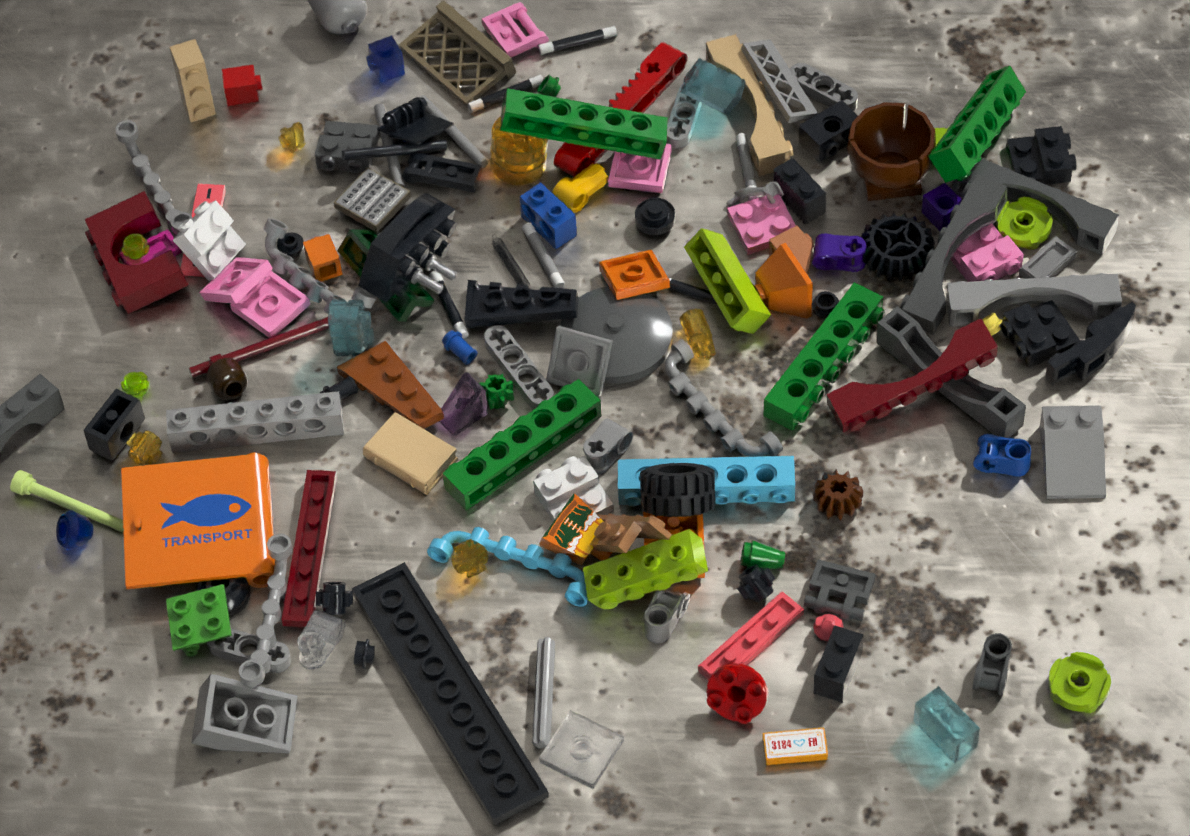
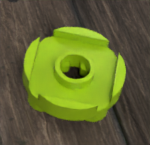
(1029, 235)
(1078, 698)

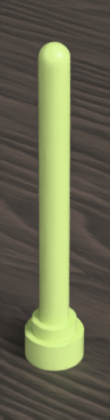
(24, 483)

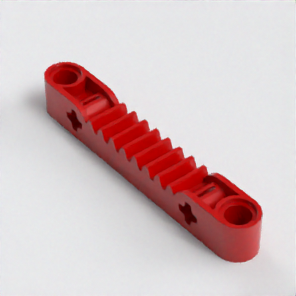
(655, 76)

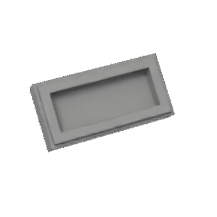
(1049, 260)

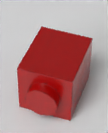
(241, 85)

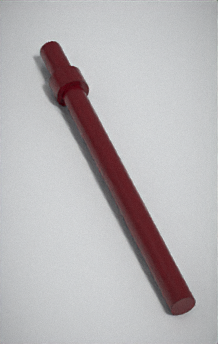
(263, 346)

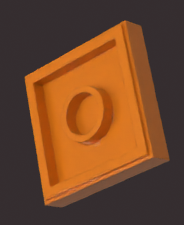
(634, 274)

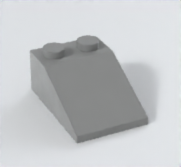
(1073, 452)
(243, 717)

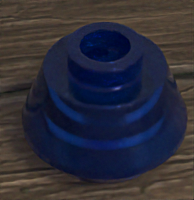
(73, 530)

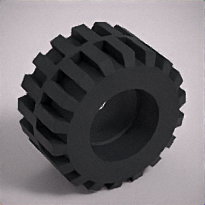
(677, 489)

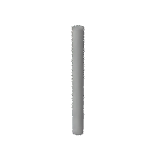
(458, 137)
(393, 162)

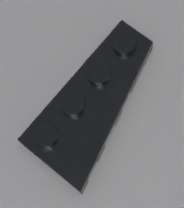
(506, 305)

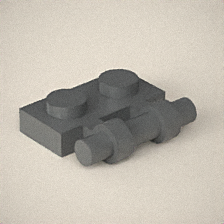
(843, 583)

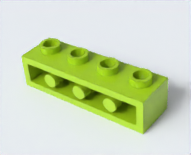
(727, 281)
(645, 570)

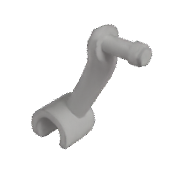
(770, 190)

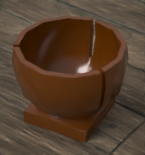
(888, 154)

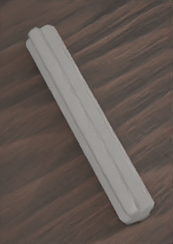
(543, 692)

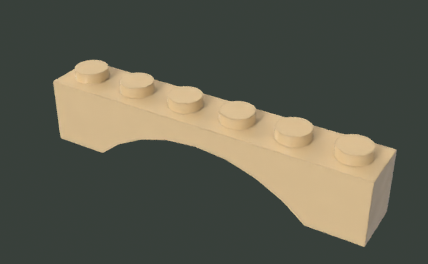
(767, 142)

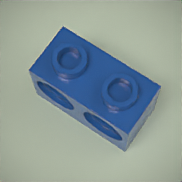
(548, 215)

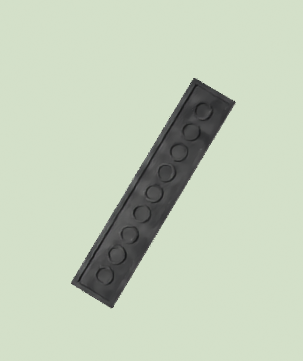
(450, 694)

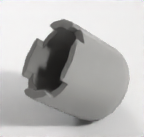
(339, 15)

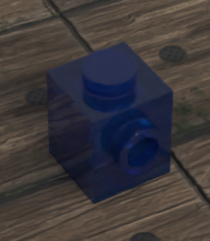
(385, 59)

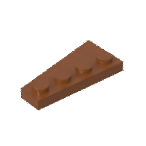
(392, 384)

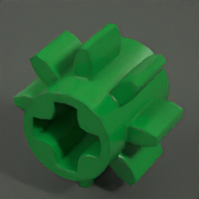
(498, 391)

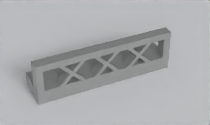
(779, 81)

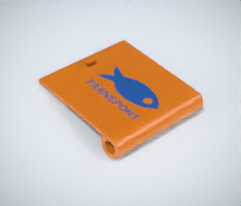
(197, 521)

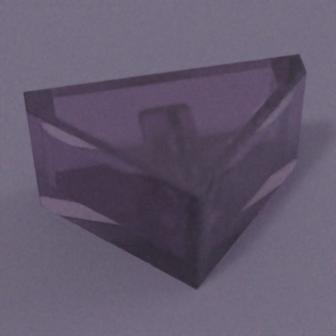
(464, 405)

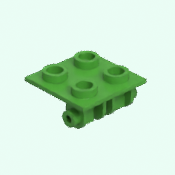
(198, 618)

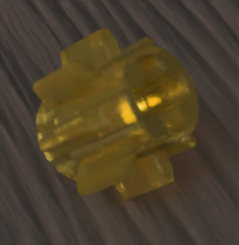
(144, 448)
(469, 558)

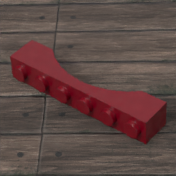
(860, 402)

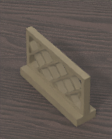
(476, 44)

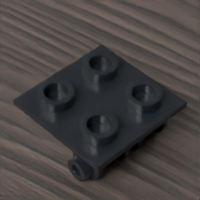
(412, 122)

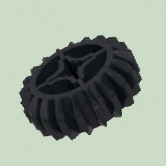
(896, 242)

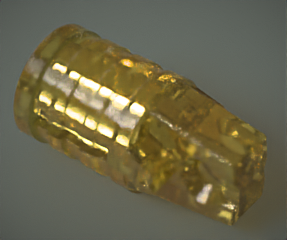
(698, 333)

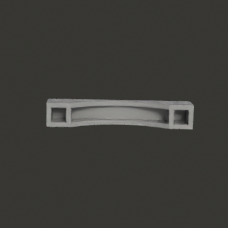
(1086, 294)

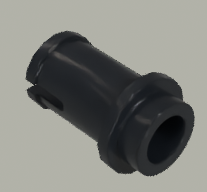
(345, 387)

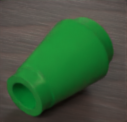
(761, 555)

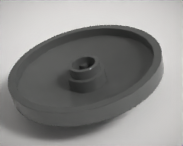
(635, 324)

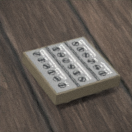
(372, 199)

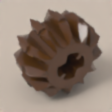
(838, 494)

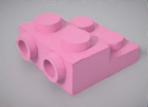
(987, 255)

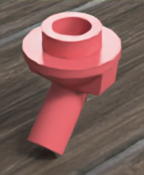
(824, 625)

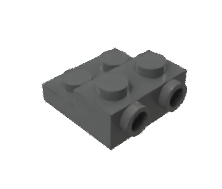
(345, 136)

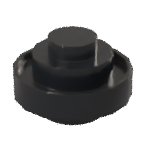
(655, 216)

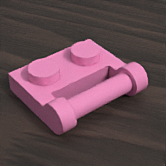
(507, 33)

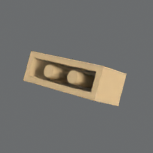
(192, 80)

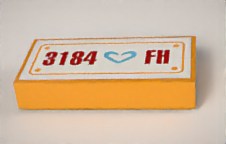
(795, 746)

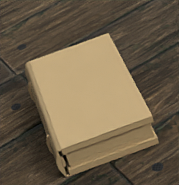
(410, 453)

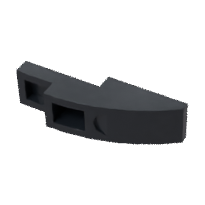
(1100, 345)

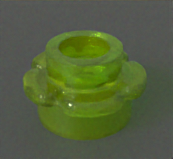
(131, 243)
(135, 389)

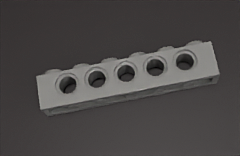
(255, 422)

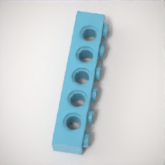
(746, 470)

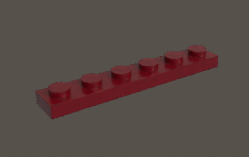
(309, 547)

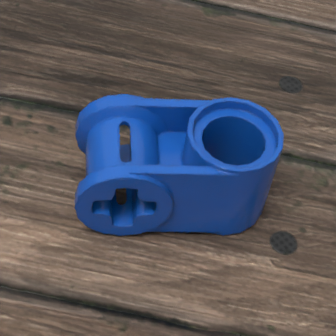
(1002, 455)

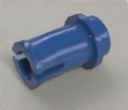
(454, 342)

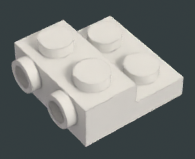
(209, 239)
(574, 477)

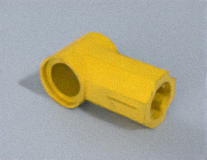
(576, 191)

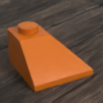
(785, 284)

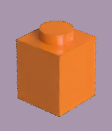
(322, 258)

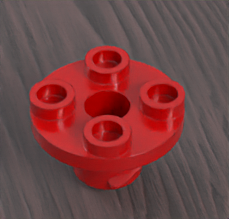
(737, 692)

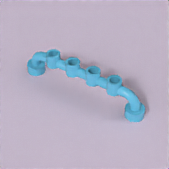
(505, 549)

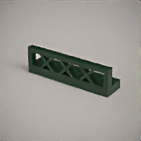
(355, 250)

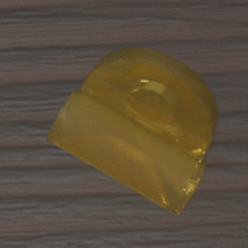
(292, 137)

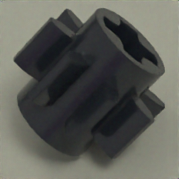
(756, 583)
(334, 598)

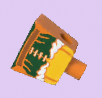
(574, 532)

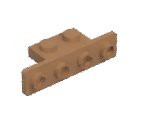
(620, 532)

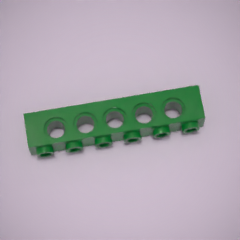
(583, 124)
(977, 125)
(823, 357)
(516, 457)

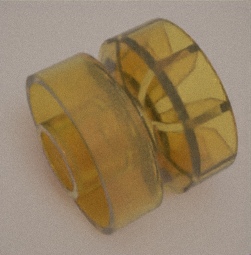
(517, 157)

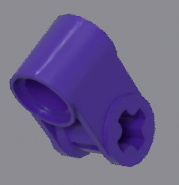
(837, 251)

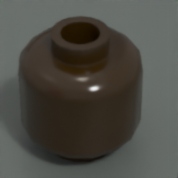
(227, 379)

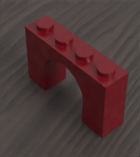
(133, 284)

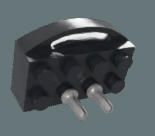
(408, 247)

